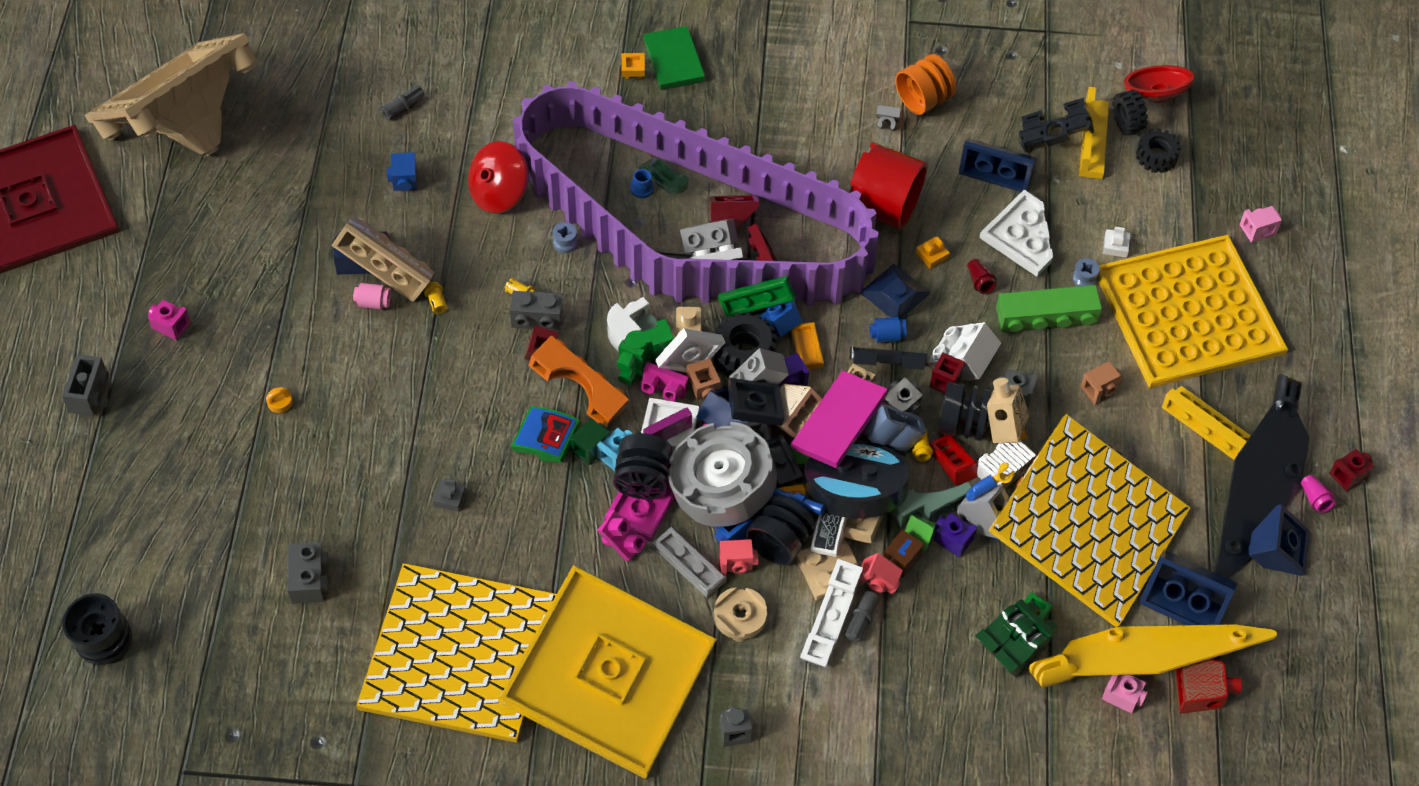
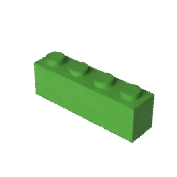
(1048, 308)

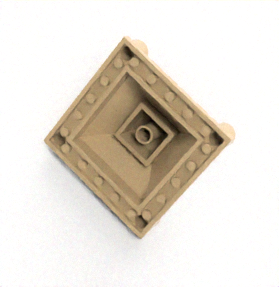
(180, 96)

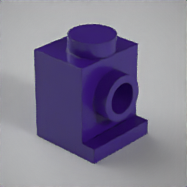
(797, 371)
(954, 534)

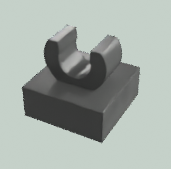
(449, 495)

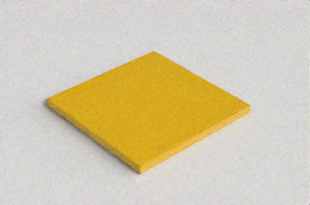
(607, 671)

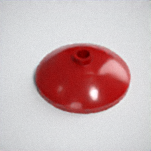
(1159, 82)
(506, 177)

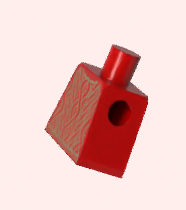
(1204, 686)

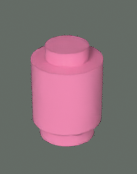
(372, 296)

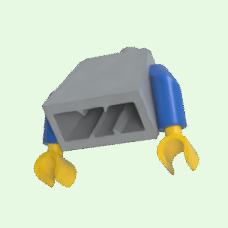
(986, 501)

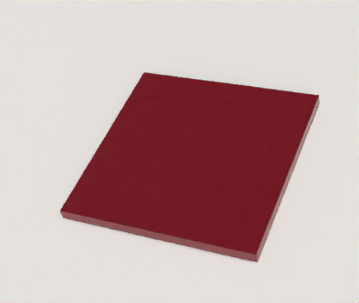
(49, 199)

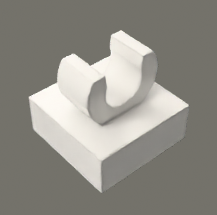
(1116, 242)

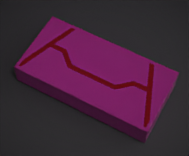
(671, 425)

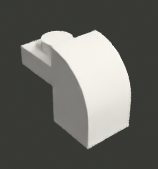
(622, 321)

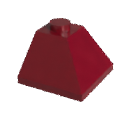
(736, 207)

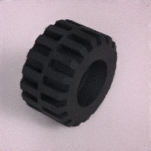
(743, 330)

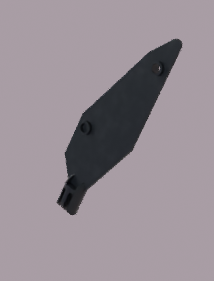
(1263, 474)

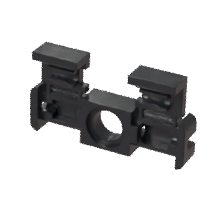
(1037, 132)
(872, 356)

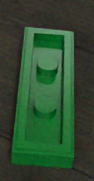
(757, 296)

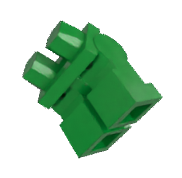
(642, 348)

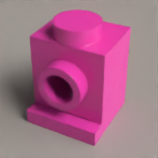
(169, 319)

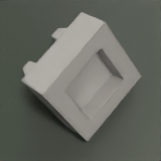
(888, 113)

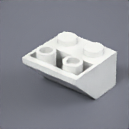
(971, 344)

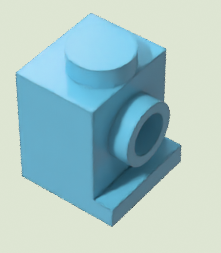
(608, 449)

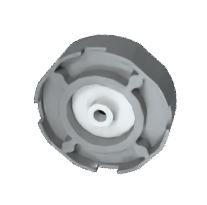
(722, 474)

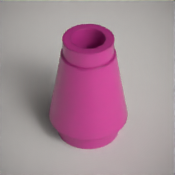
(1318, 495)

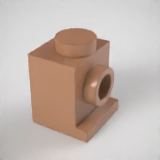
(702, 378)
(1101, 381)

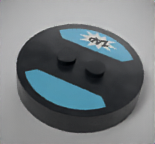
(864, 485)

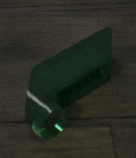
(666, 177)

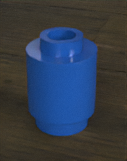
(888, 329)

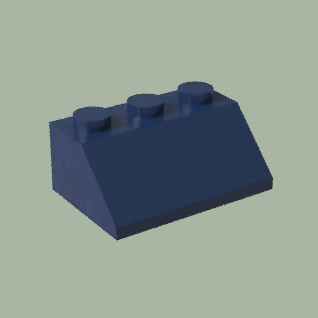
(997, 165)
(1187, 591)

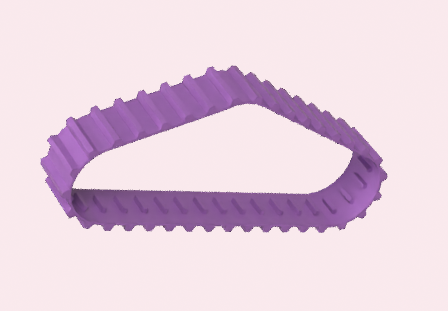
(708, 157)

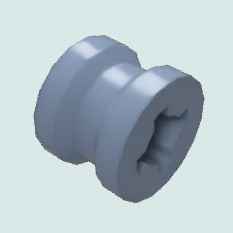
(569, 241)
(1089, 276)

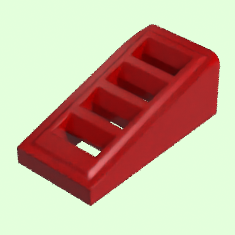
(958, 473)

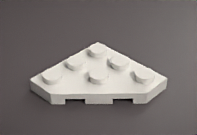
(1022, 233)

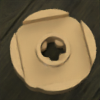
(745, 627)

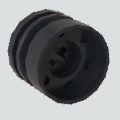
(964, 411)
(642, 466)
(781, 530)
(97, 629)

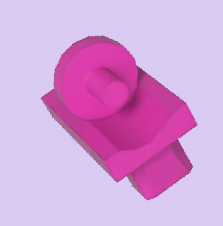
(669, 381)
(619, 534)

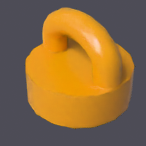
(279, 400)

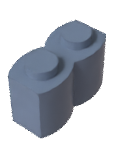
(895, 428)

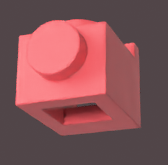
(737, 556)
(880, 574)

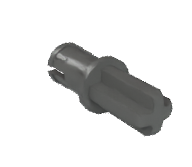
(401, 102)
(862, 616)

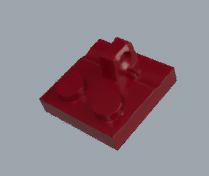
(760, 243)

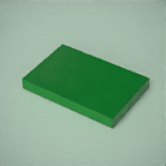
(673, 58)

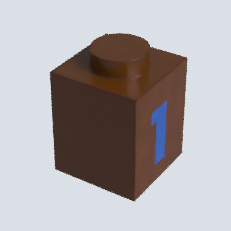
(904, 551)

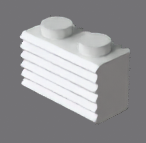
(1016, 454)

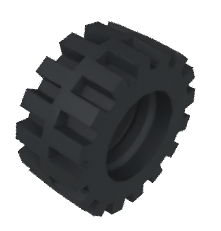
(1130, 111)
(1160, 140)

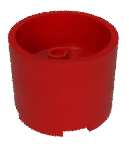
(889, 184)

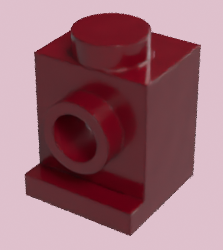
(537, 338)
(946, 369)
(1352, 469)

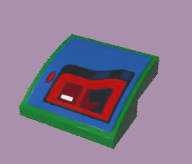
(546, 434)

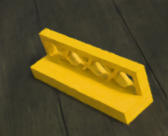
(1094, 145)
(1205, 421)

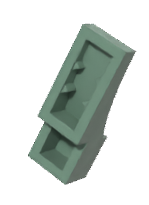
(929, 505)

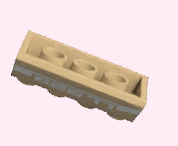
(383, 258)

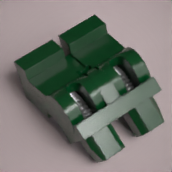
(1026, 627)

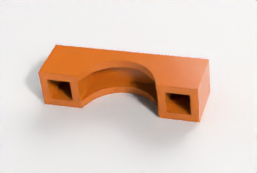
(556, 361)

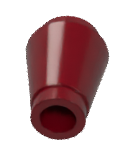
(982, 278)

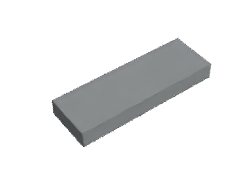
(689, 562)

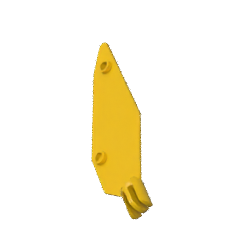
(1145, 650)

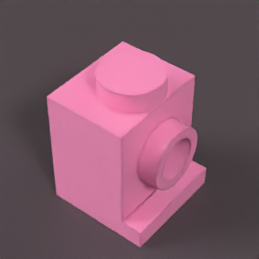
(1260, 223)
(1125, 692)

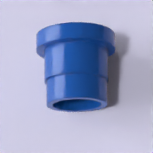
(642, 184)

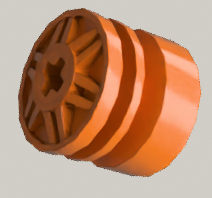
(925, 84)

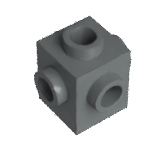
(904, 395)

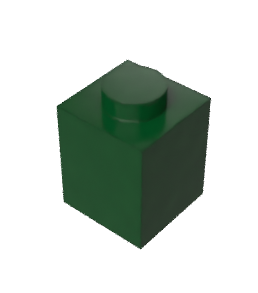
(585, 440)

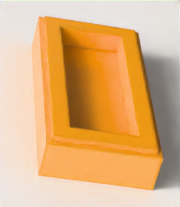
(807, 345)

